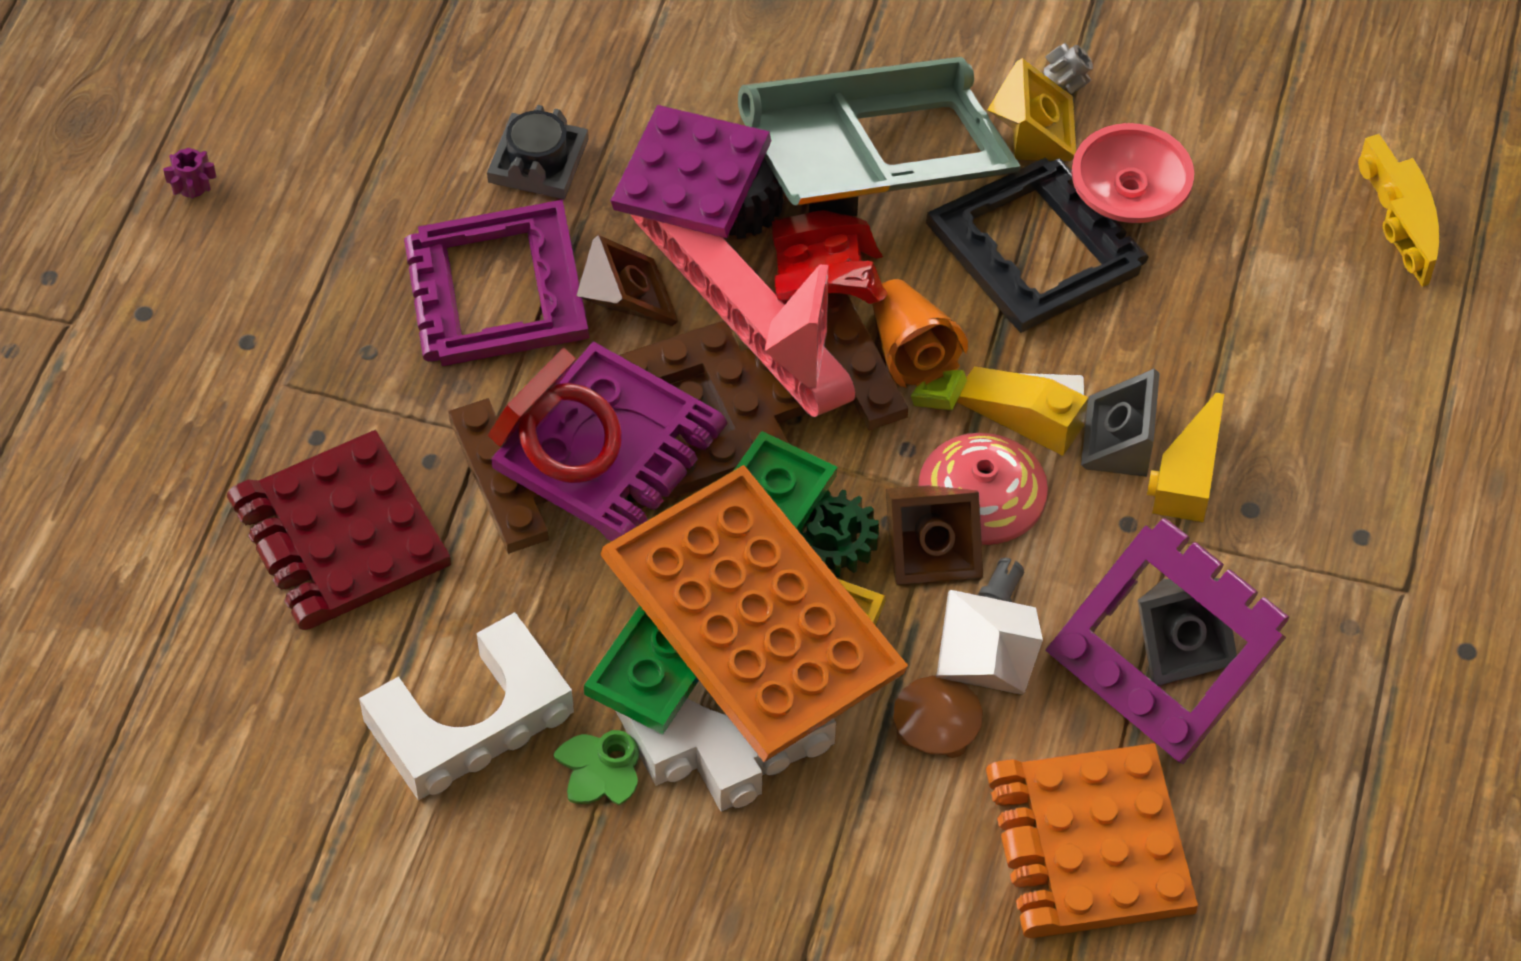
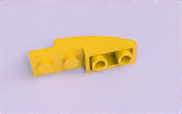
(1411, 211)

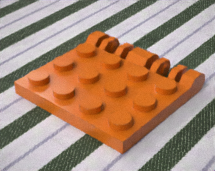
(1095, 836)

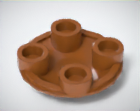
(937, 716)

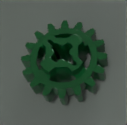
(835, 529)

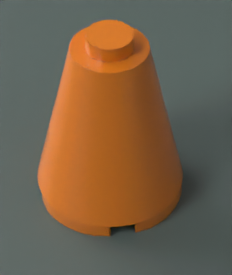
(916, 336)

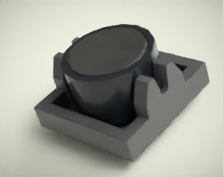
(538, 153)

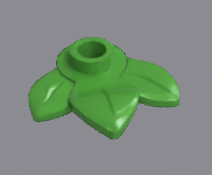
(596, 771)

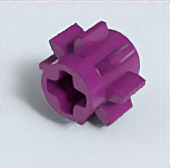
(189, 172)

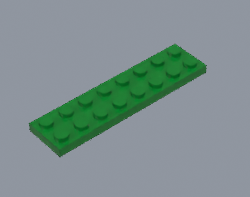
(641, 669)

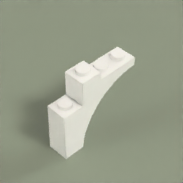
(718, 751)

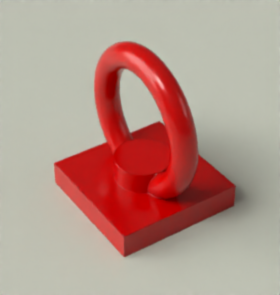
(537, 403)

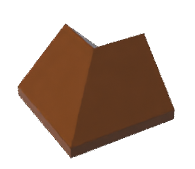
(625, 282)

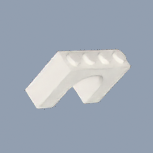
(437, 754)

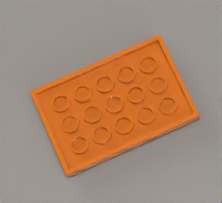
(754, 612)

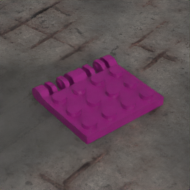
(649, 419)

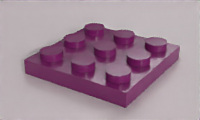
(691, 171)

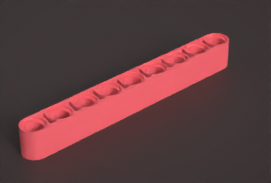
(745, 306)

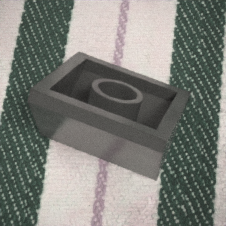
(1122, 426)

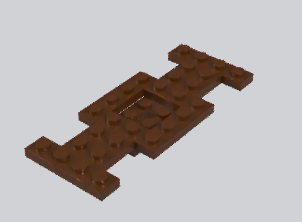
(730, 383)

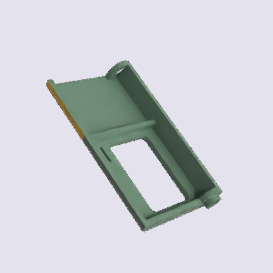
(827, 156)

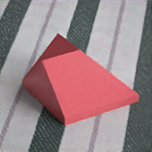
(800, 329)

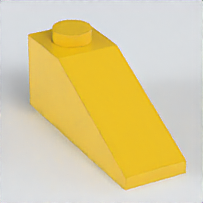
(1028, 405)
(1187, 467)

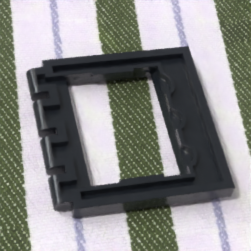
(1001, 279)

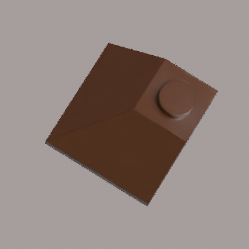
(934, 533)

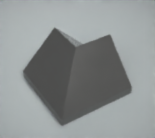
(1182, 635)

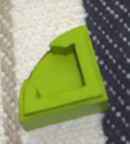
(941, 392)

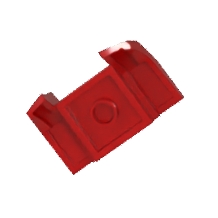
(828, 240)

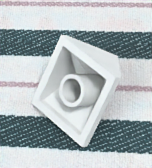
(988, 642)

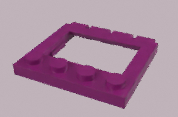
(554, 274)
(1126, 686)

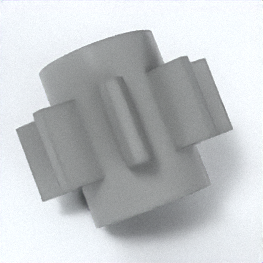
(1069, 67)

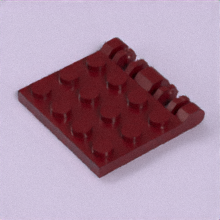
(342, 525)

